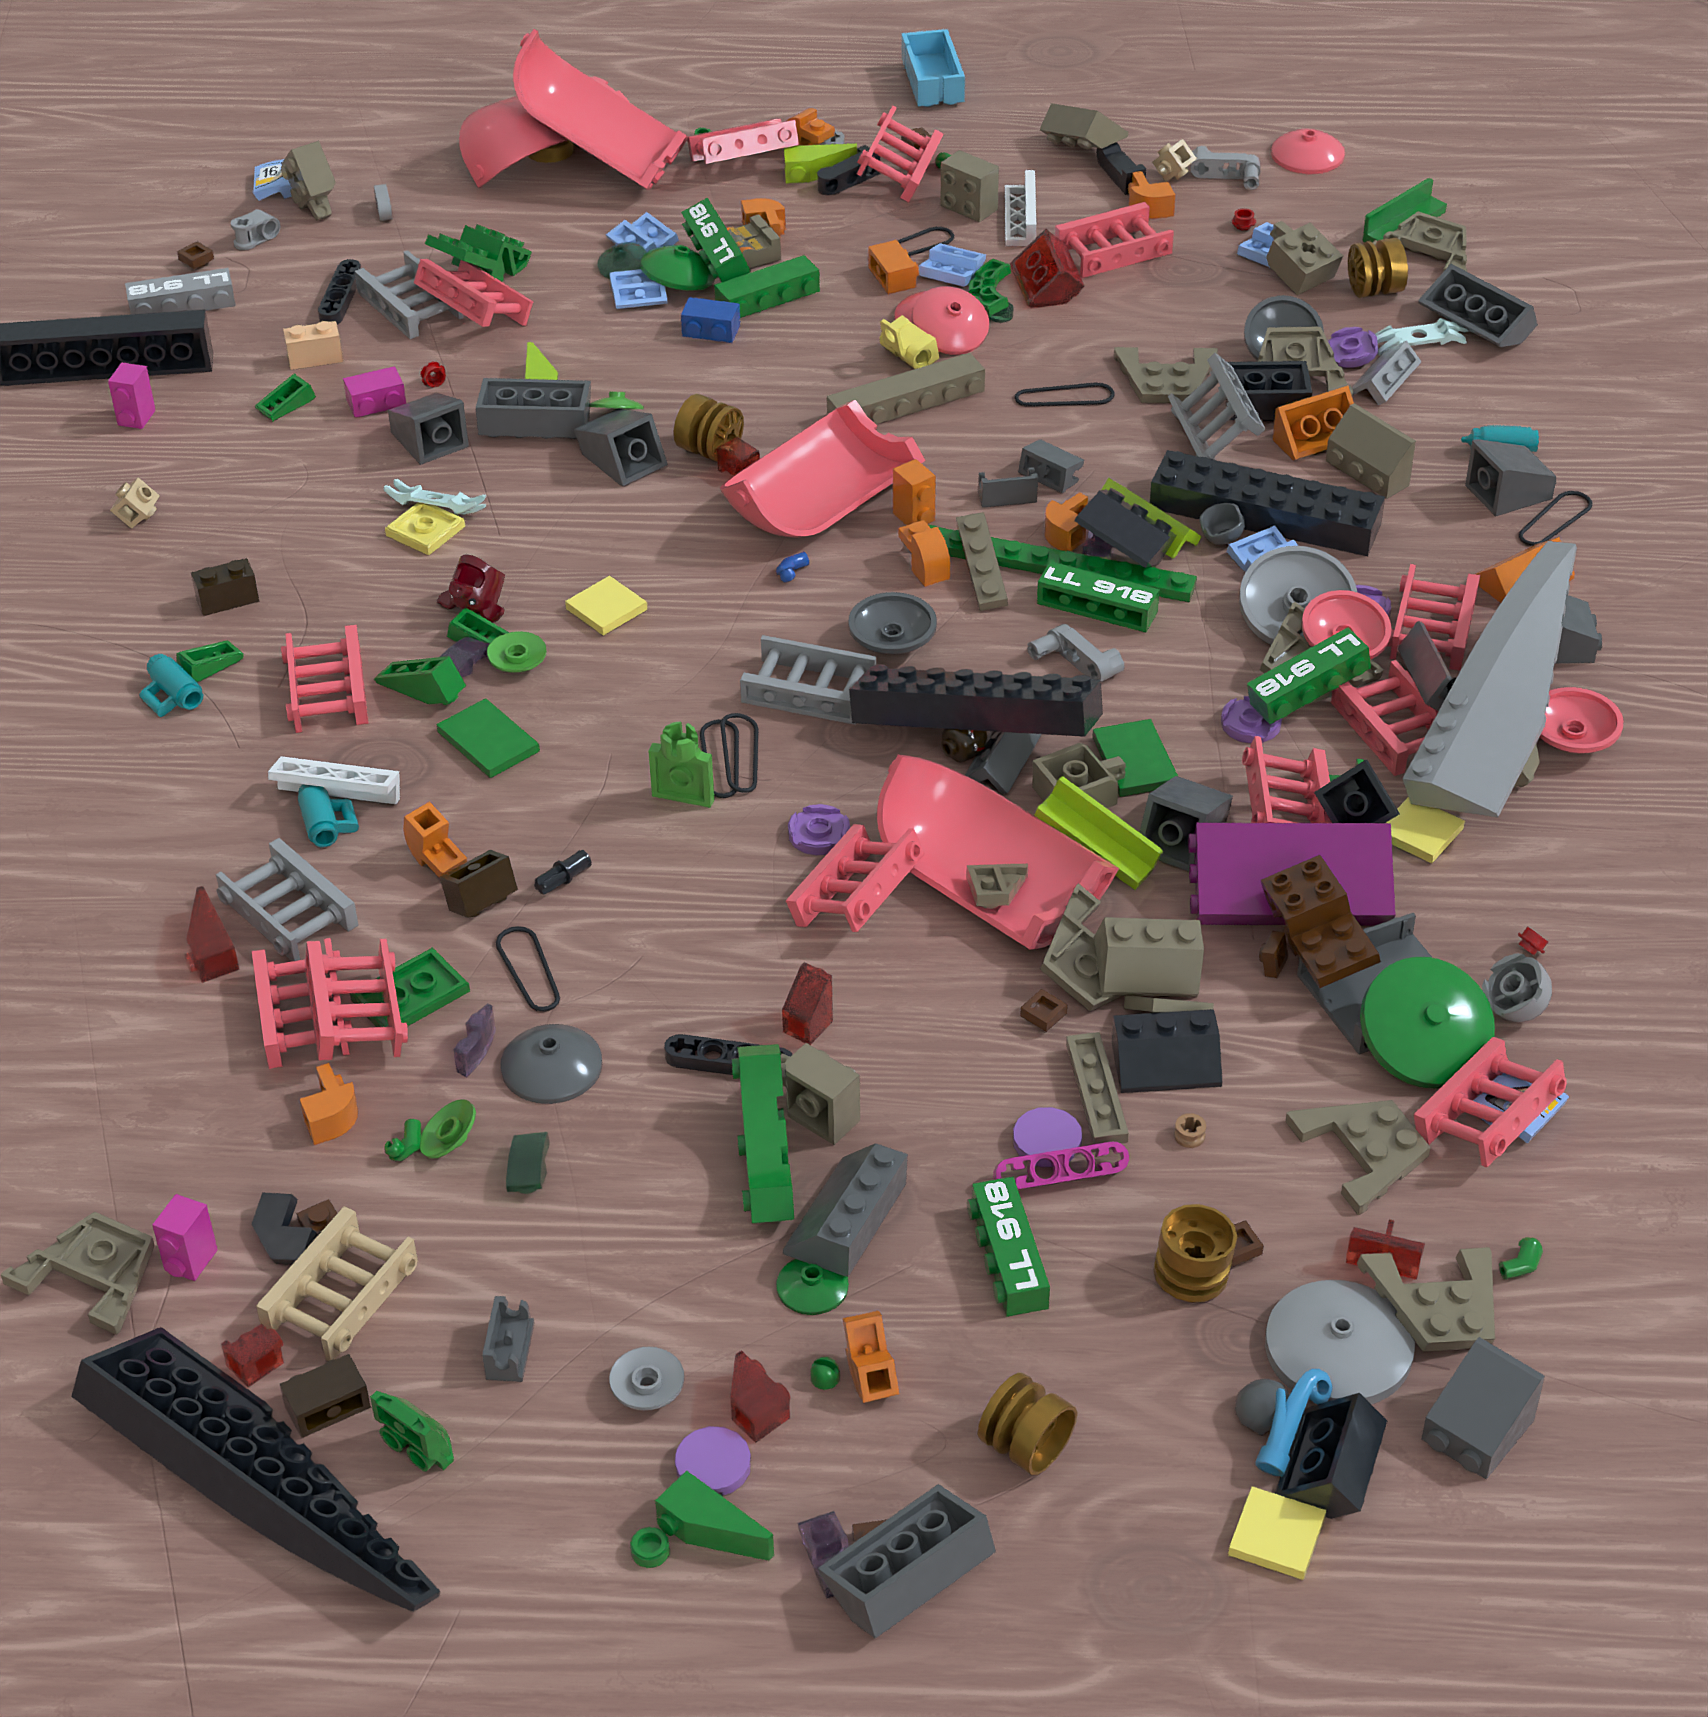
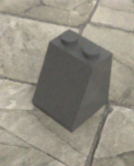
(430, 426)
(622, 445)
(1507, 476)
(1579, 634)
(1173, 815)
(1483, 1408)

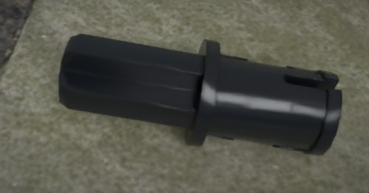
(562, 872)

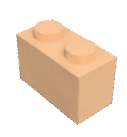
(313, 345)

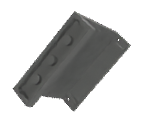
(1344, 997)

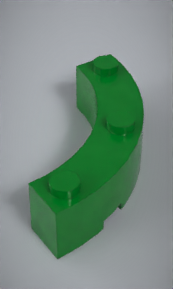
(764, 1134)

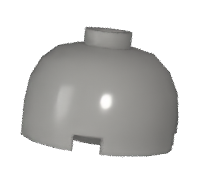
(1518, 988)

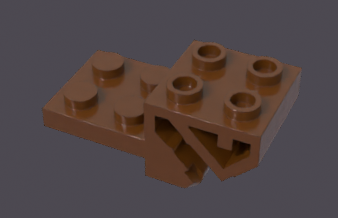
(1319, 921)

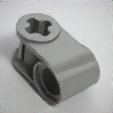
(254, 229)

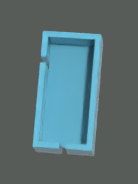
(933, 67)

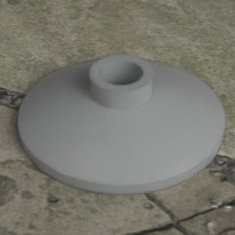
(645, 1367)

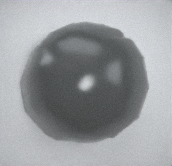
(1222, 523)
(1257, 1404)

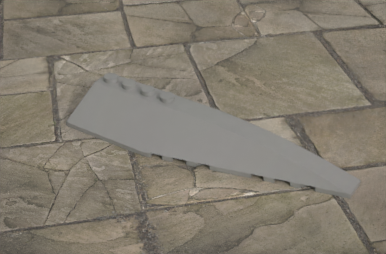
(1498, 697)

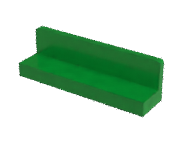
(1397, 210)

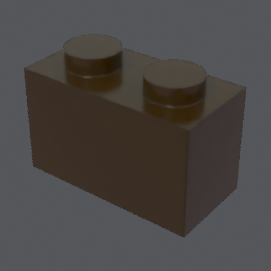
(225, 586)
(478, 883)
(325, 1395)

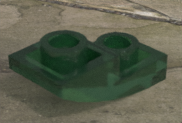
(527, 1162)

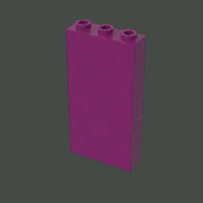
(1238, 855)

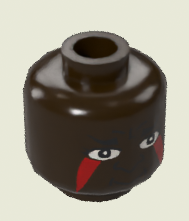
(963, 744)

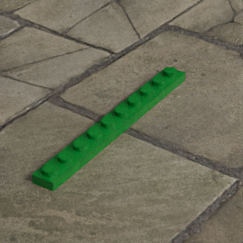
(1036, 559)

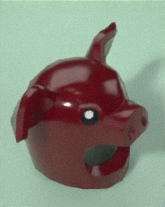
(475, 587)

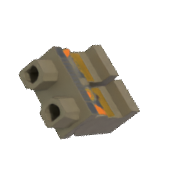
(757, 242)

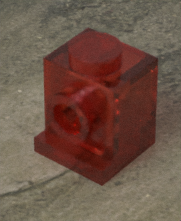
(736, 456)
(254, 1354)

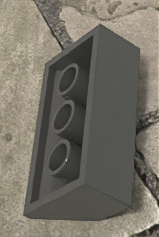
(1480, 307)
(532, 407)
(849, 1209)
(908, 1559)

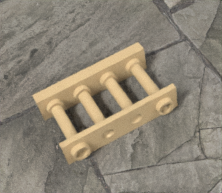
(322, 1257)

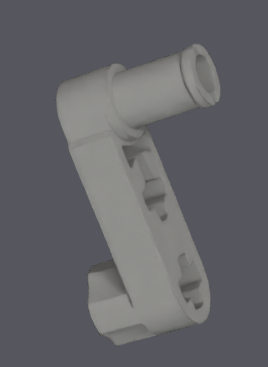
(1211, 166)
(1078, 652)

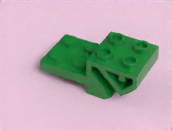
(485, 249)

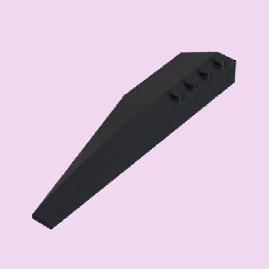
(243, 1460)

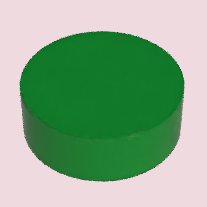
(649, 1547)

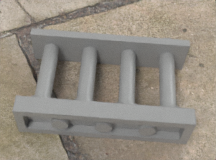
(394, 308)
(1238, 405)
(803, 698)
(299, 876)

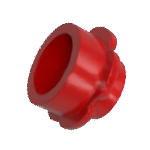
(1243, 219)
(437, 378)
(1532, 941)

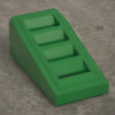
(292, 393)
(469, 623)
(208, 659)

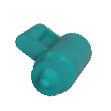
(1505, 434)
(174, 681)
(319, 815)

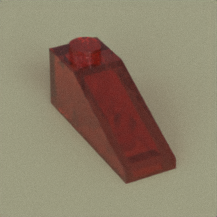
(208, 942)

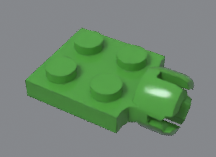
(680, 768)

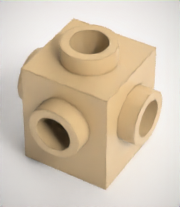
(1174, 160)
(134, 502)

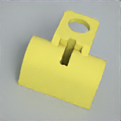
(909, 342)

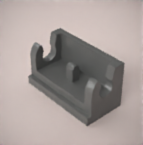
(1051, 464)
(1008, 490)
(507, 1341)

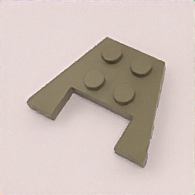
(1433, 237)
(1304, 345)
(1157, 381)
(1290, 644)
(1072, 953)
(1375, 1136)
(98, 1254)
(1440, 1313)

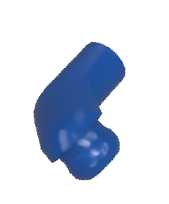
(791, 563)

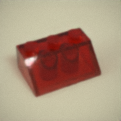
(1046, 272)

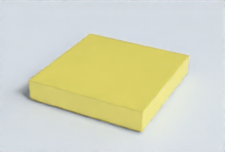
(425, 527)
(606, 605)
(1424, 830)
(1277, 1533)

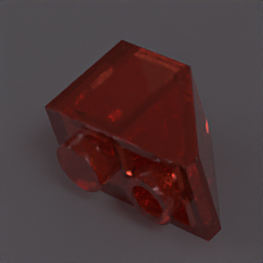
(808, 1004)
(756, 1400)

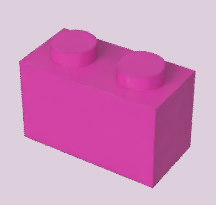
(374, 391)
(131, 395)
(185, 1237)

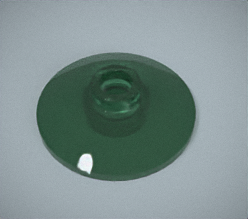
(620, 258)

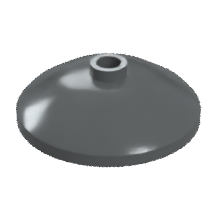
(1277, 312)
(892, 623)
(551, 1063)

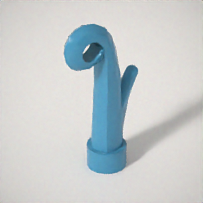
(1287, 1416)

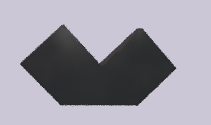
(272, 1224)

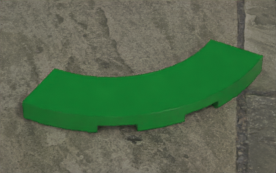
(985, 285)

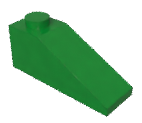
(425, 679)
(710, 1521)

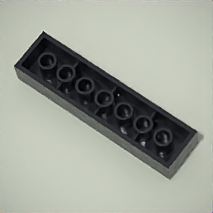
(97, 346)
(1296, 506)
(977, 700)

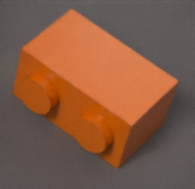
(892, 266)
(914, 493)

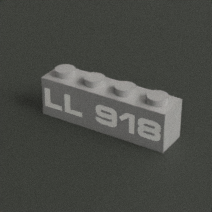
(182, 292)

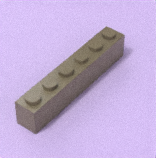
(915, 389)

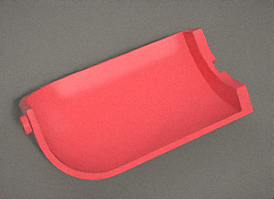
(592, 114)
(504, 135)
(819, 474)
(973, 825)

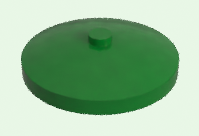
(1425, 1020)

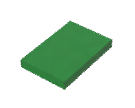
(488, 738)
(1141, 751)
(420, 987)

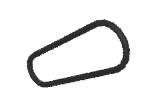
(926, 231)
(1065, 402)
(1561, 527)
(725, 750)
(736, 753)
(514, 974)

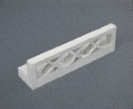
(1026, 215)
(337, 779)

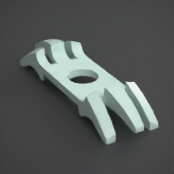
(1441, 331)
(459, 504)

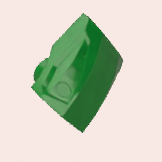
(410, 1425)

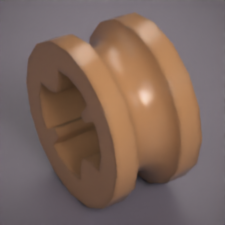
(1183, 1136)

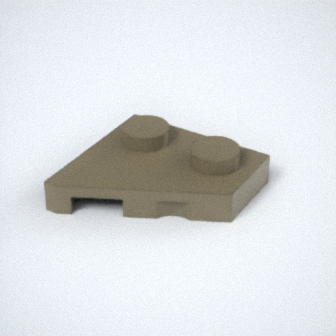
(995, 883)
(1159, 1005)

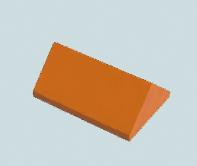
(1307, 424)
(1500, 577)

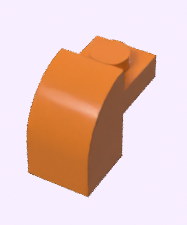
(811, 129)
(1157, 196)
(770, 210)
(1060, 527)
(928, 551)
(429, 842)
(331, 1110)
(868, 1357)

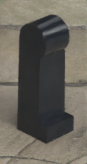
(1118, 165)
(844, 174)

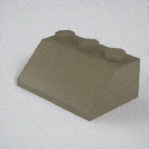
(1080, 127)
(1371, 452)
(1149, 957)

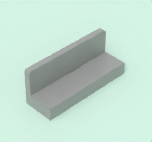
(1388, 372)

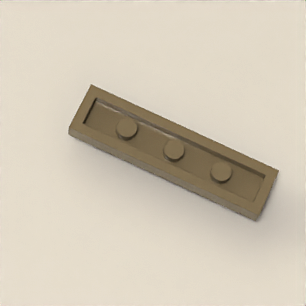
(981, 561)
(1097, 1088)

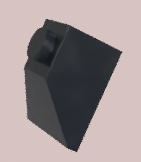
(1357, 797)

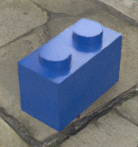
(710, 319)

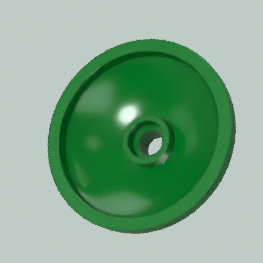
(676, 268)

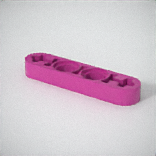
(1061, 1166)

